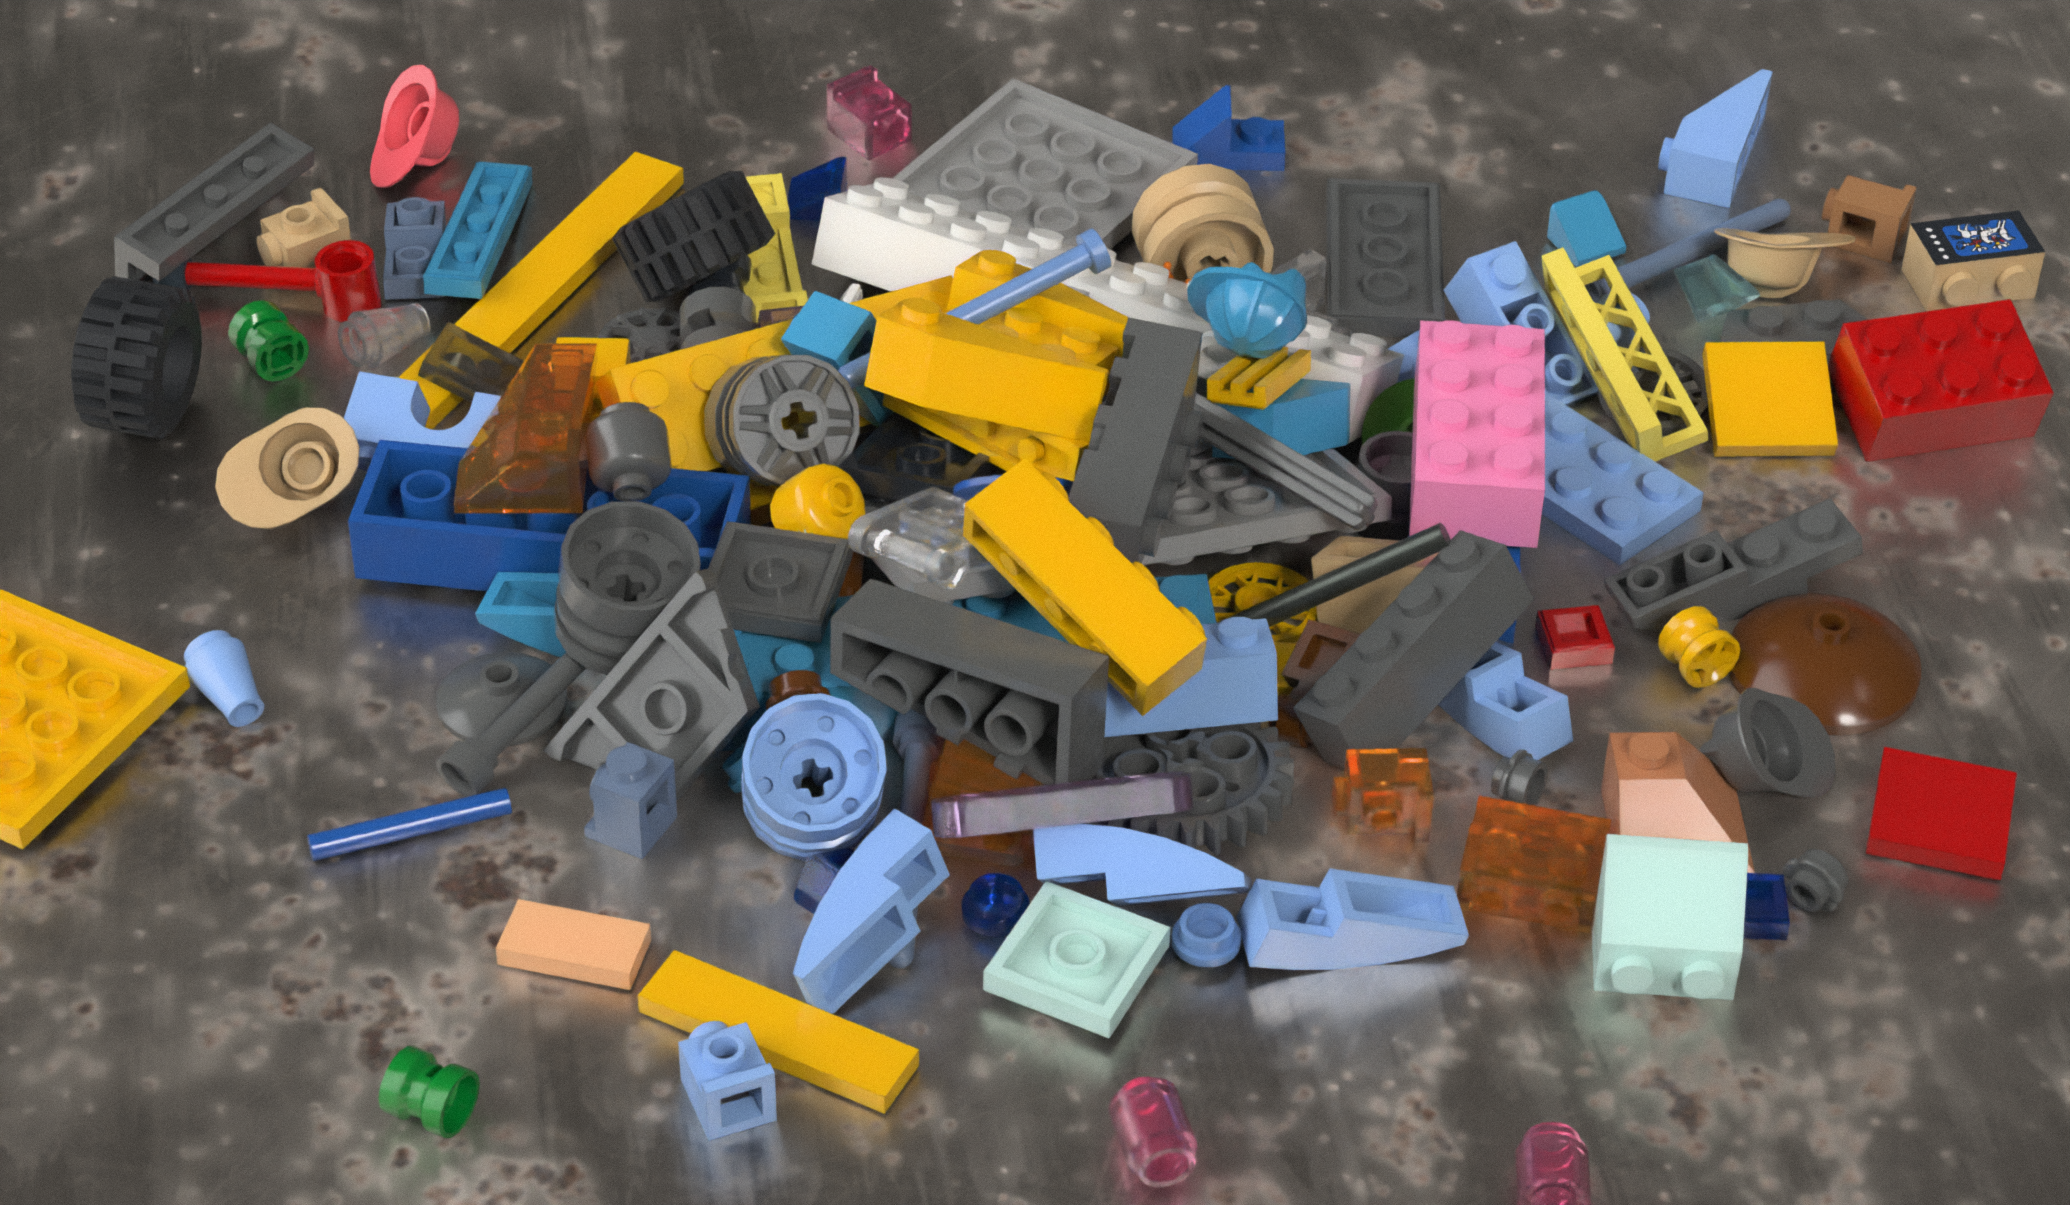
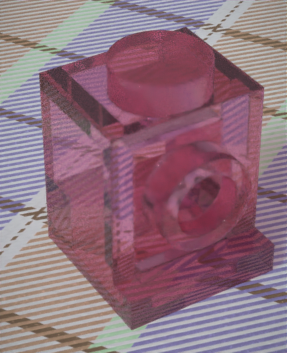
(868, 114)

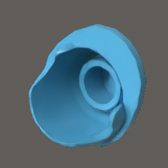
(1250, 308)

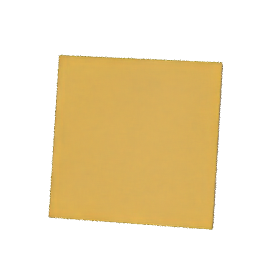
(1769, 399)

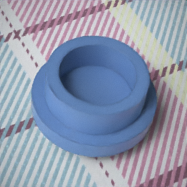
(1206, 935)

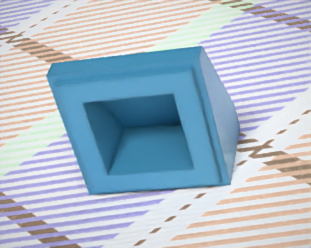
(1585, 228)

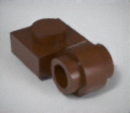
(1311, 658)

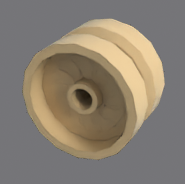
(1200, 221)

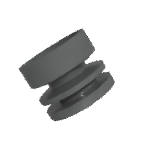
(747, 412)
(617, 577)

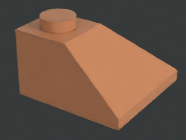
(1668, 790)

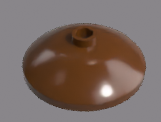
(1832, 657)

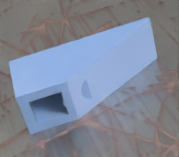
(1504, 291)

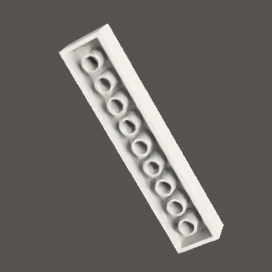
(905, 239)

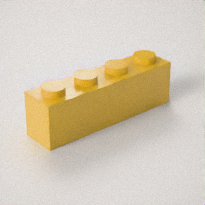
(1085, 584)

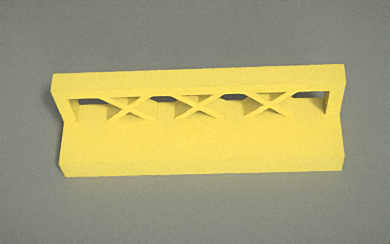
(1612, 364)

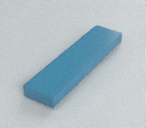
(478, 230)

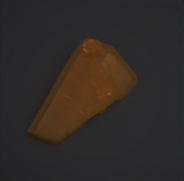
(534, 440)

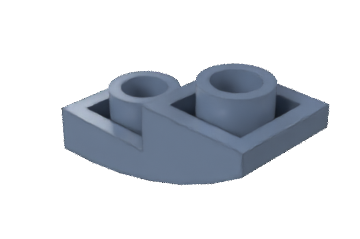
(411, 238)

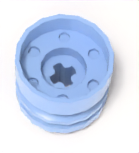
(817, 740)

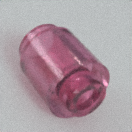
(1153, 1131)
(1552, 1167)

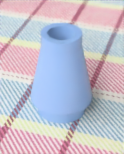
(223, 674)

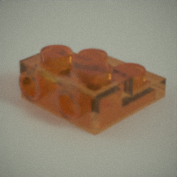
(1533, 864)

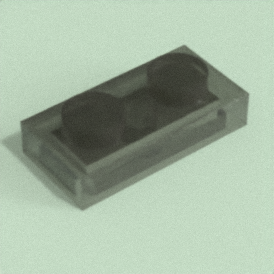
(468, 364)

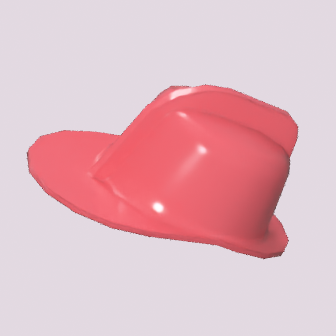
(415, 127)

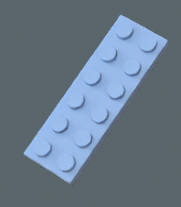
(1598, 482)

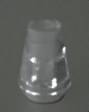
(381, 333)

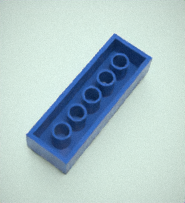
(411, 535)

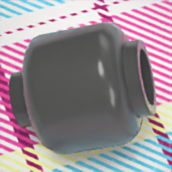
(628, 451)

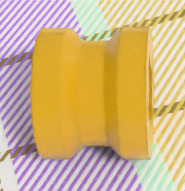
(1698, 646)

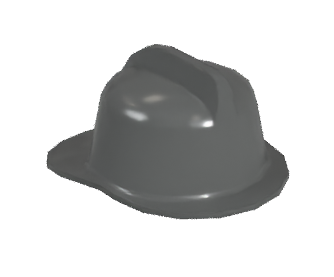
(1772, 746)

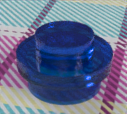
(994, 904)

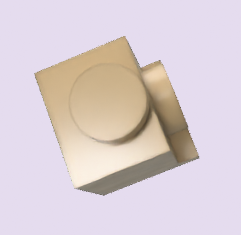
(301, 231)

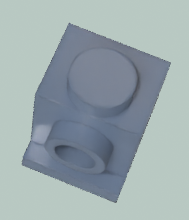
(632, 800)

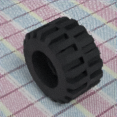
(693, 236)
(136, 357)

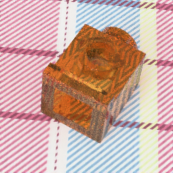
(1385, 792)

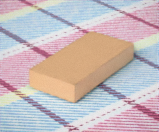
(573, 944)

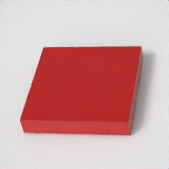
(1942, 813)

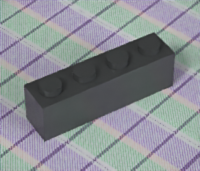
(1415, 650)

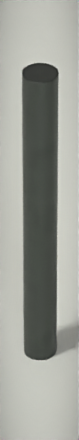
(1350, 576)

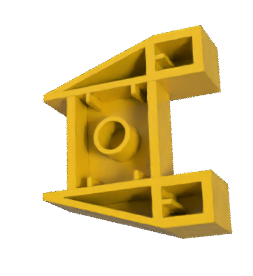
(1024, 368)

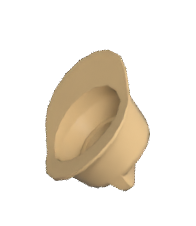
(1777, 262)
(288, 468)

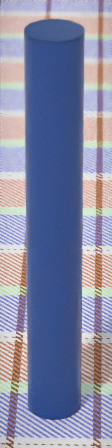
(409, 824)

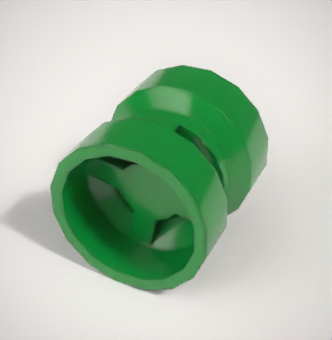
(268, 340)
(428, 1091)

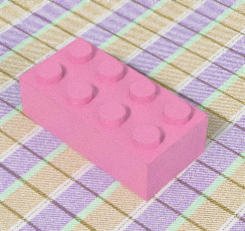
(1479, 431)

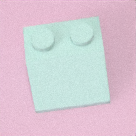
(1670, 917)

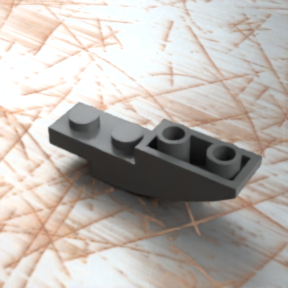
(1736, 574)

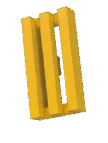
(1267, 376)

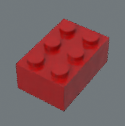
(1939, 380)

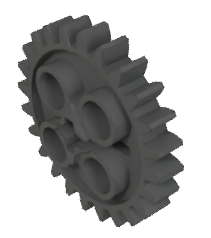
(1236, 776)

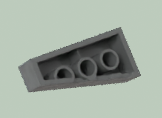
(1142, 437)
(977, 680)

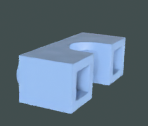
(398, 411)

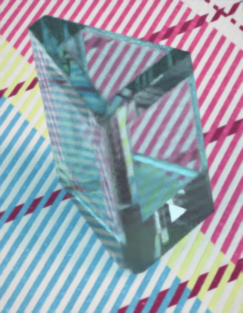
(1713, 287)

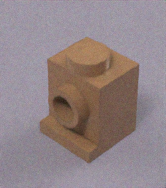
(1872, 214)

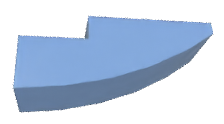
(1508, 708)
(1133, 863)
(868, 911)
(1348, 922)

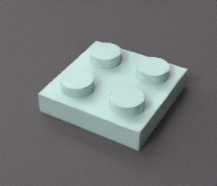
(1076, 959)

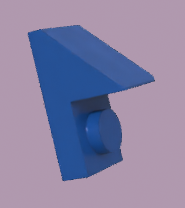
(1230, 142)

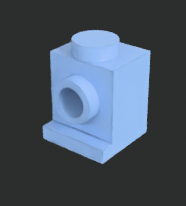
(723, 1063)

